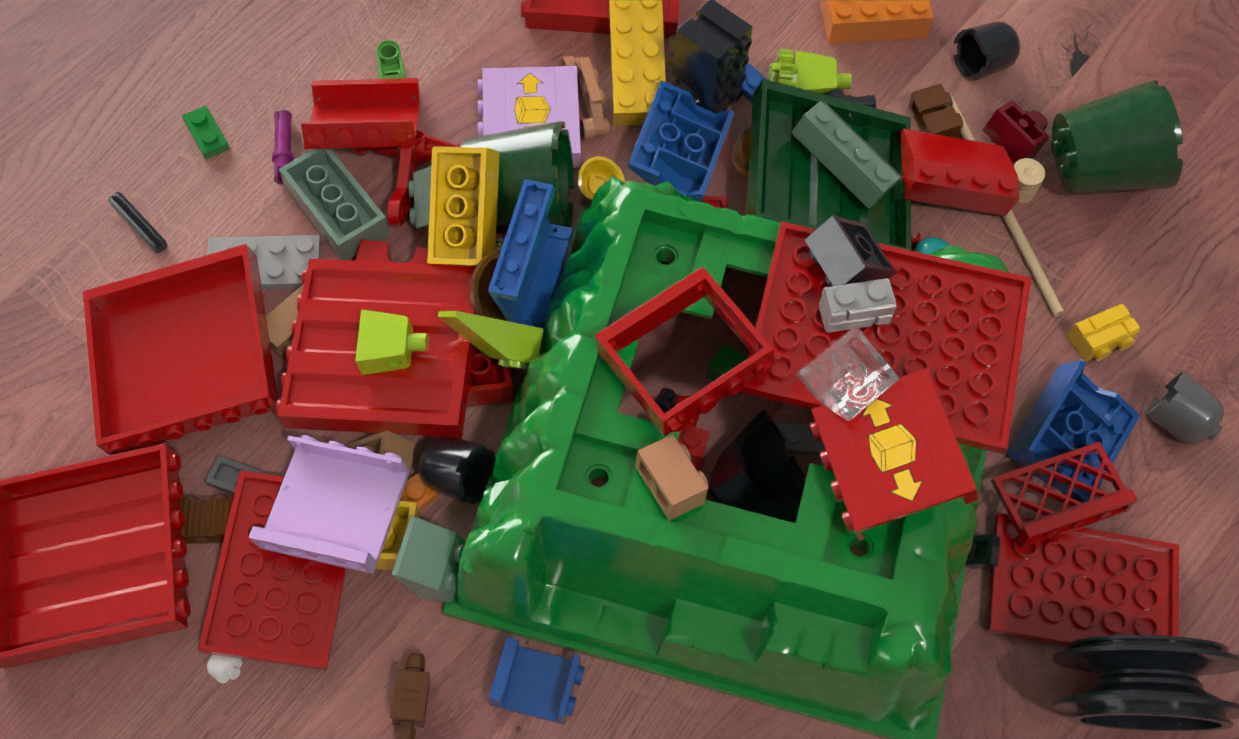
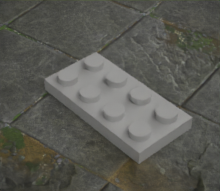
(279, 257)

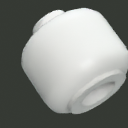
(224, 668)

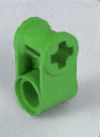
(390, 67)

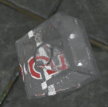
(848, 374)

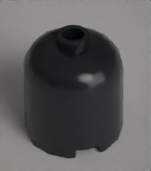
(986, 49)
(457, 468)

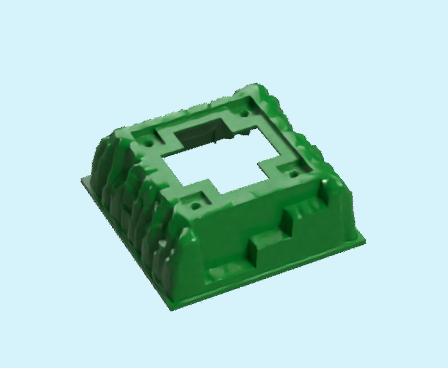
(720, 590)

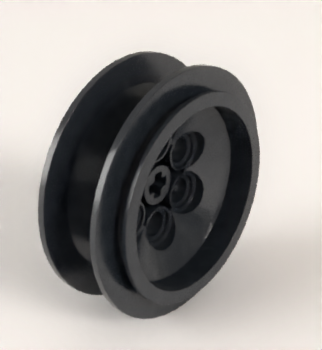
(1148, 683)

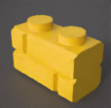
(1103, 333)

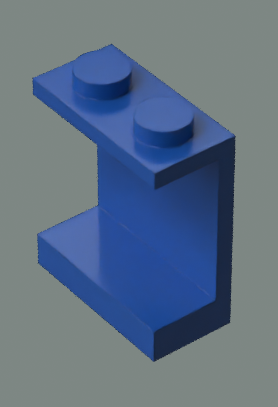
(536, 683)

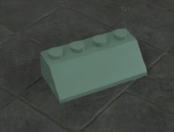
(846, 154)

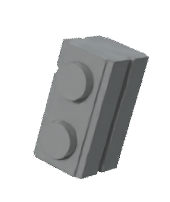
(857, 305)

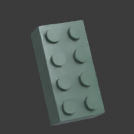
(333, 201)

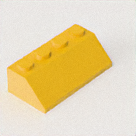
(462, 205)

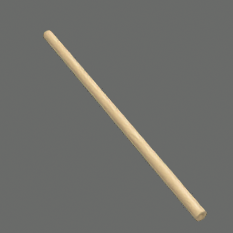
(1022, 242)

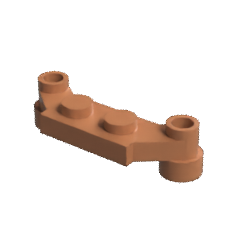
(592, 95)

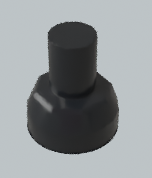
(666, 399)

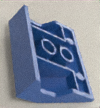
(679, 142)
(1069, 417)

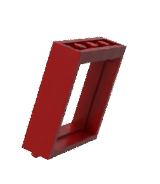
(659, 310)

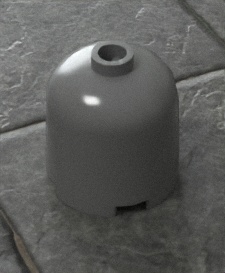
(1187, 410)

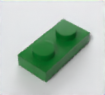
(205, 132)

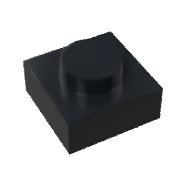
(984, 552)

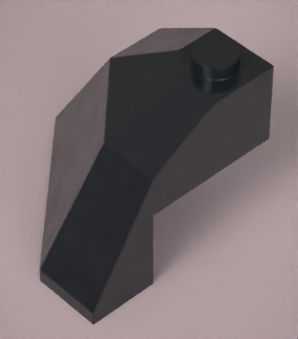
(758, 472)

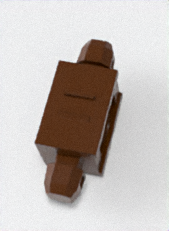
(410, 697)

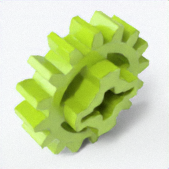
(783, 69)

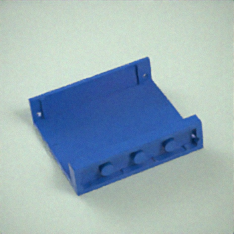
(530, 258)

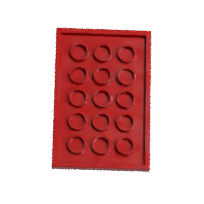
(1083, 586)
(269, 601)

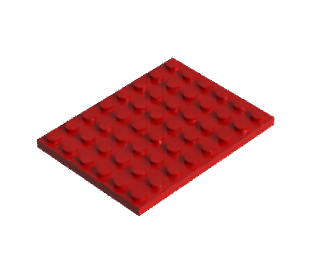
(947, 318)

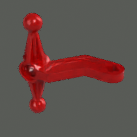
(409, 158)

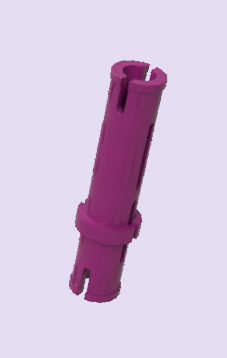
(282, 153)

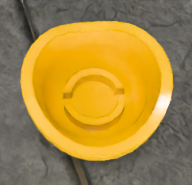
(595, 173)

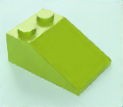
(498, 339)

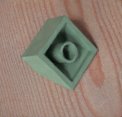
(429, 560)

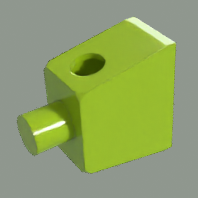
(819, 73)
(386, 342)

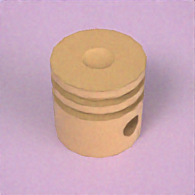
(1030, 177)

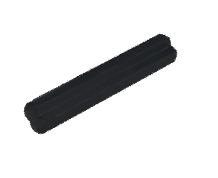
(138, 222)

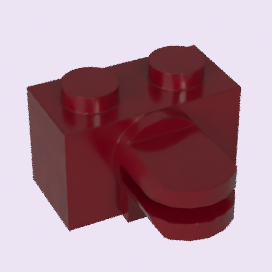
(1017, 131)

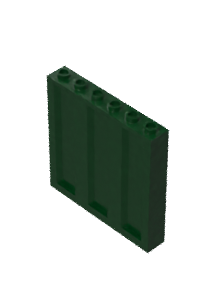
(797, 188)

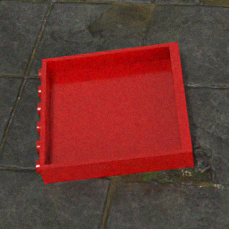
(178, 350)

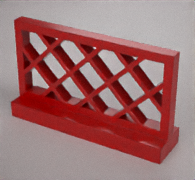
(1069, 518)

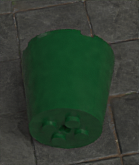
(1119, 142)
(533, 154)

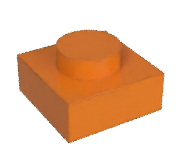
(418, 492)

